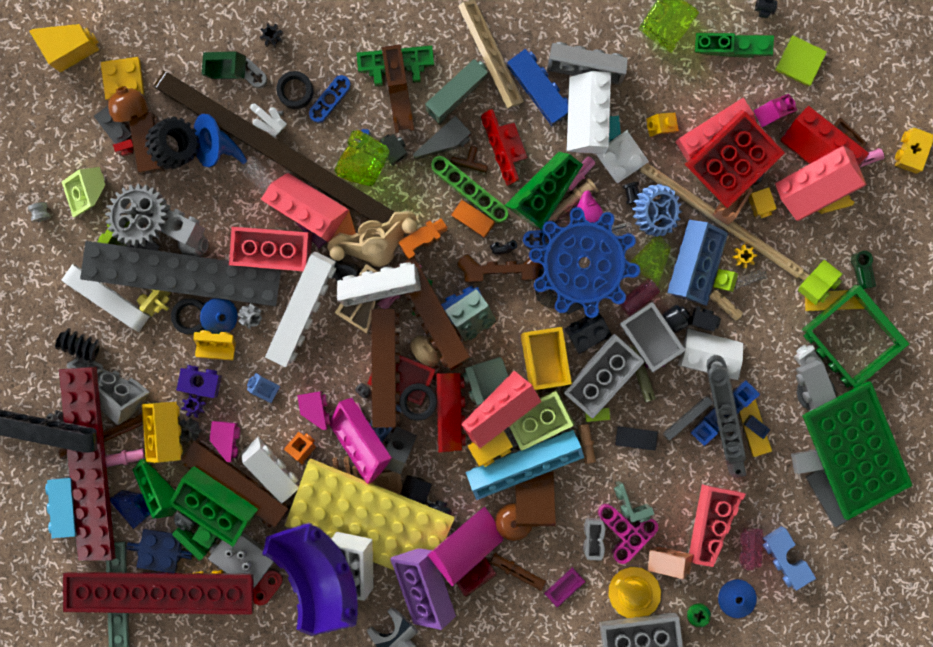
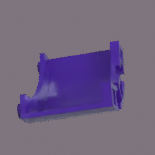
(318, 576)

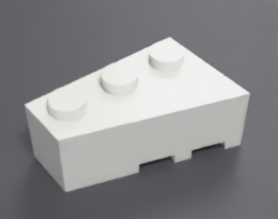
(269, 470)
(359, 556)

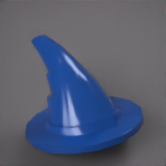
(214, 142)

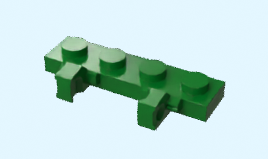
(414, 60)

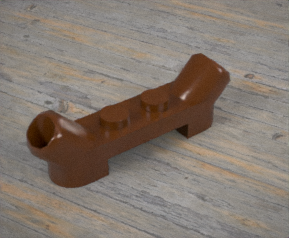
(474, 271)

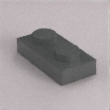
(116, 130)

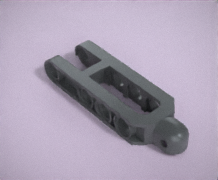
(725, 405)

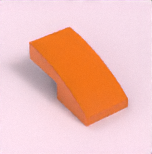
(473, 218)

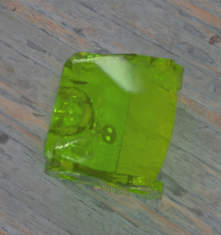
(668, 22)
(362, 160)

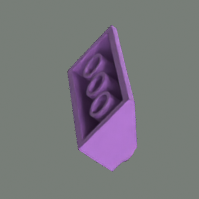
(423, 589)

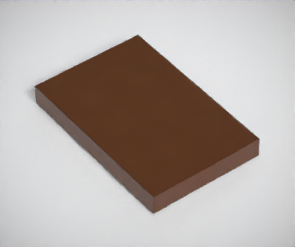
(536, 502)

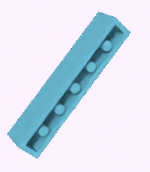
(525, 464)

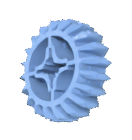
(651, 211)

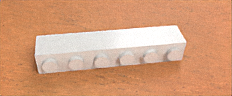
(300, 309)

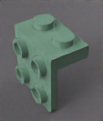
(471, 315)
(485, 378)
(639, 513)

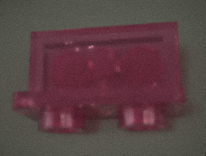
(751, 544)

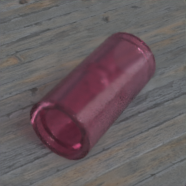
(640, 296)

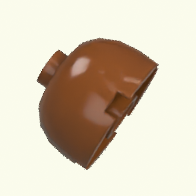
(126, 103)
(506, 523)

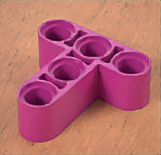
(627, 533)

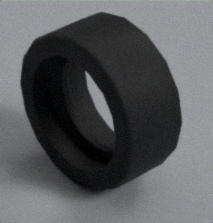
(299, 76)
(175, 316)
(415, 416)

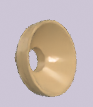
(424, 350)

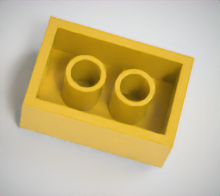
(161, 432)

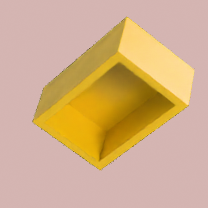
(546, 358)

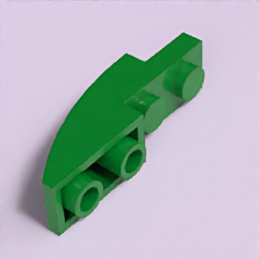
(734, 45)

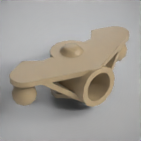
(374, 240)

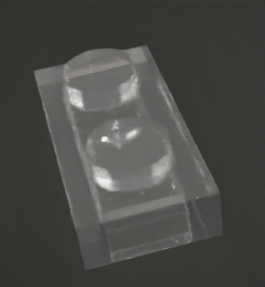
(257, 174)

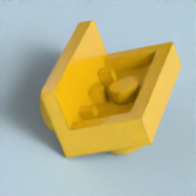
(214, 346)

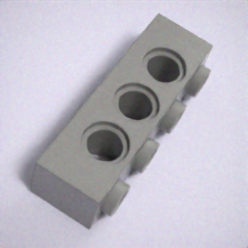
(190, 231)

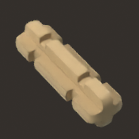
(725, 305)

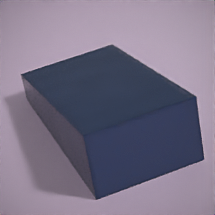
(756, 426)

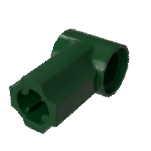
(864, 273)

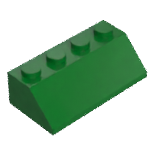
(213, 506)

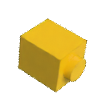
(762, 203)

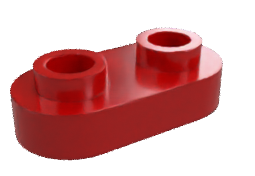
(267, 588)

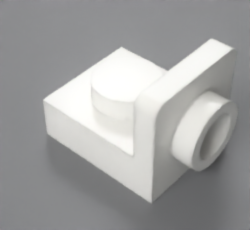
(806, 355)

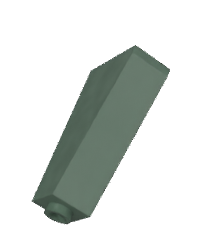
(456, 91)

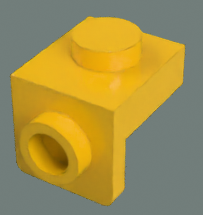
(662, 124)

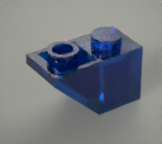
(131, 507)

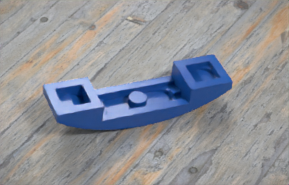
(709, 427)

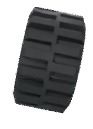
(181, 133)

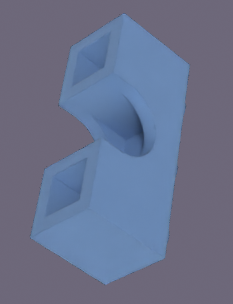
(795, 574)

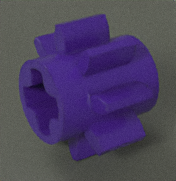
(198, 409)

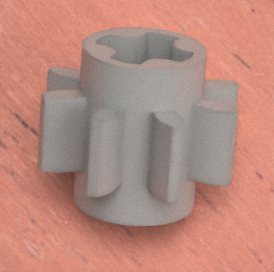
(249, 316)

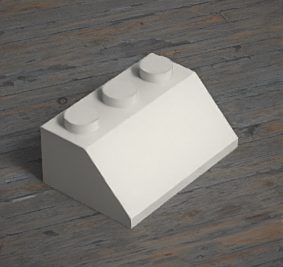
(701, 346)

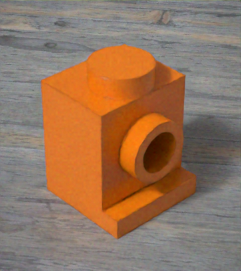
(295, 445)

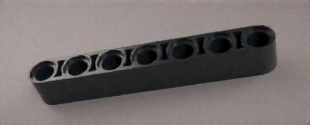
(48, 432)

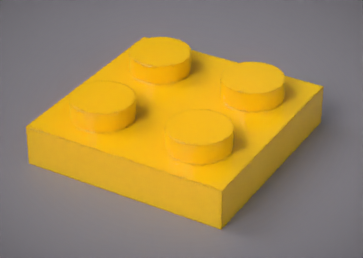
(121, 73)

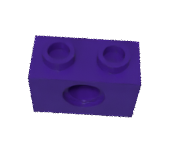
(188, 384)

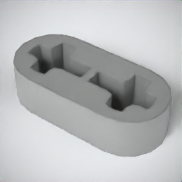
(258, 72)

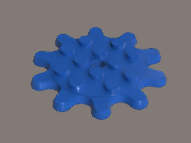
(586, 284)

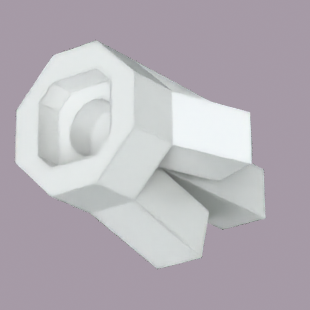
(271, 125)

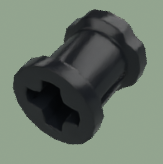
(631, 192)

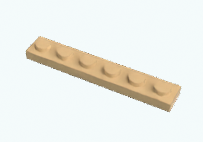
(490, 53)

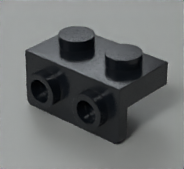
(587, 332)

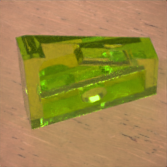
(653, 259)

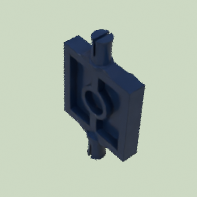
(158, 551)

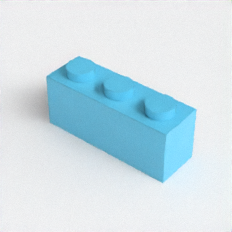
(60, 508)

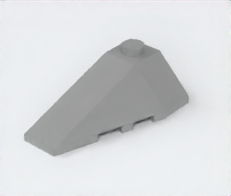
(117, 396)

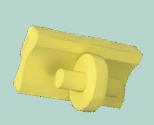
(154, 303)

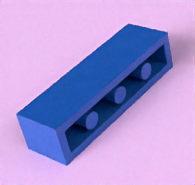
(538, 86)

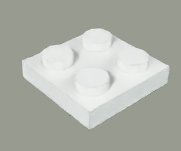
(622, 157)

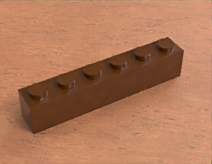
(437, 322)
(384, 367)
(235, 480)

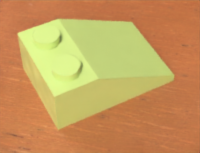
(542, 421)

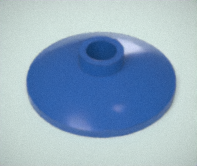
(210, 316)
(728, 595)

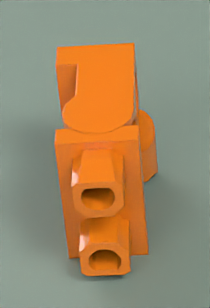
(422, 237)

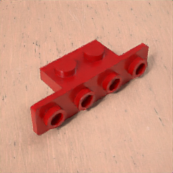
(505, 144)

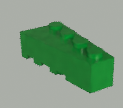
(545, 190)

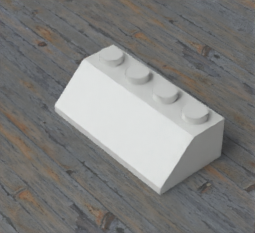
(589, 112)
(378, 285)

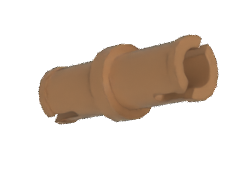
(586, 443)

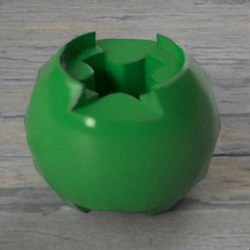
(702, 621)

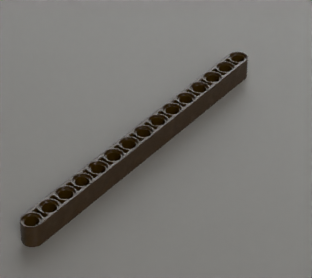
(273, 149)

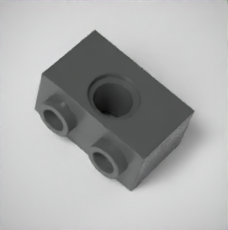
(399, 448)

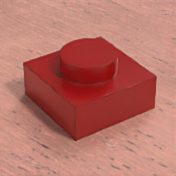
(125, 148)

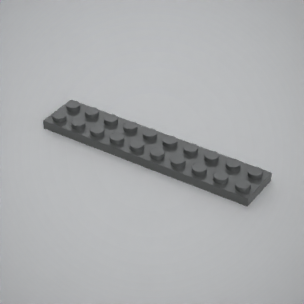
(179, 273)

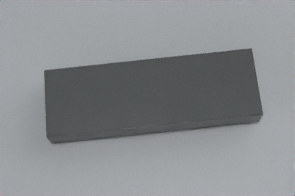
(687, 418)
(826, 497)

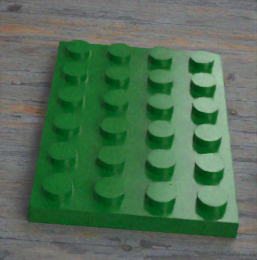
(857, 450)

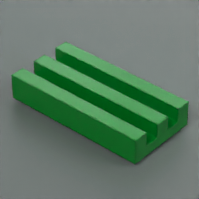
(186, 540)

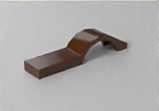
(397, 87)

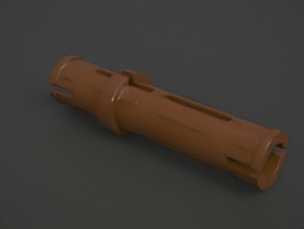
(517, 571)

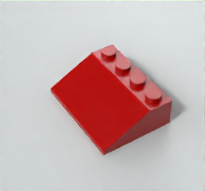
(734, 158)

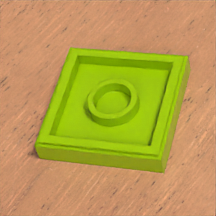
(800, 60)

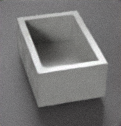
(652, 337)

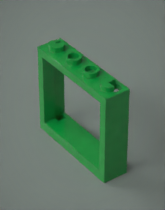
(880, 318)

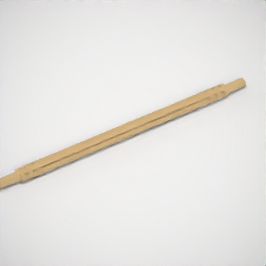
(733, 227)

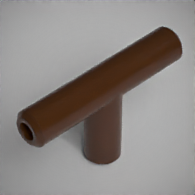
(469, 163)

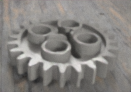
(138, 198)

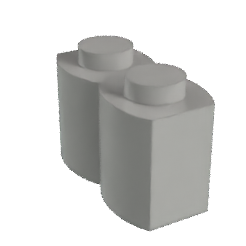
(593, 544)

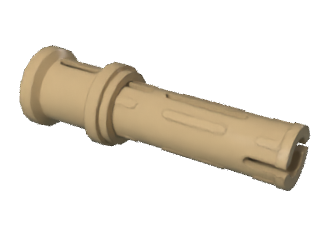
(571, 201)

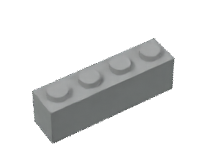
(815, 384)

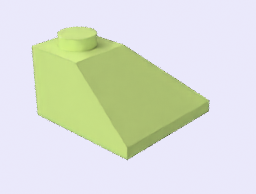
(83, 189)

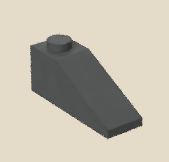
(446, 139)

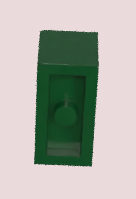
(223, 65)

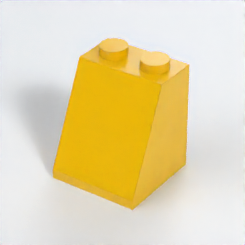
(65, 44)

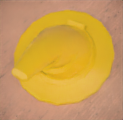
(634, 592)

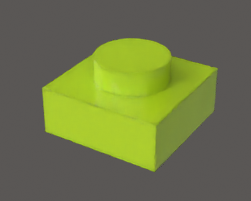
(725, 280)

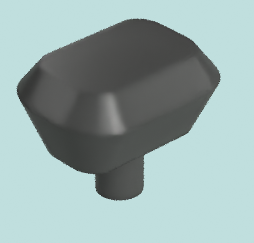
(363, 390)

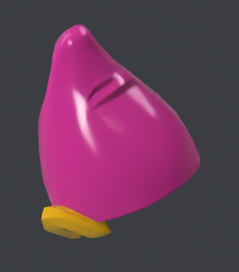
(590, 207)

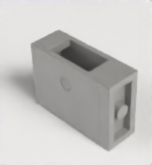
(242, 558)

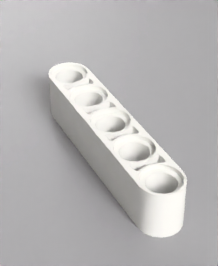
(106, 299)

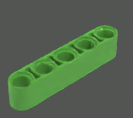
(467, 181)

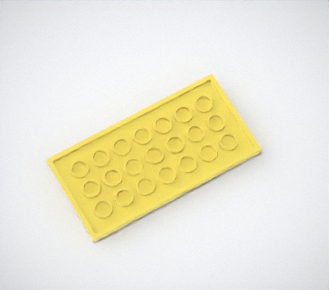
(353, 507)

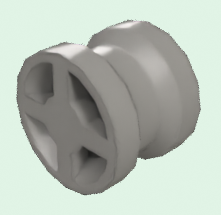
(39, 212)

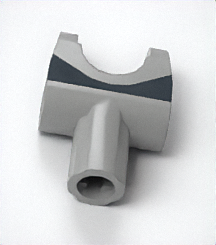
(400, 637)

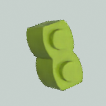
(820, 282)

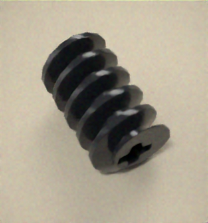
(77, 346)

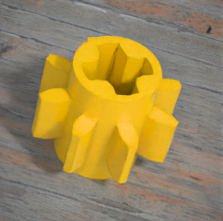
(741, 260)

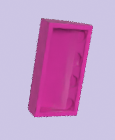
(359, 440)
(466, 546)

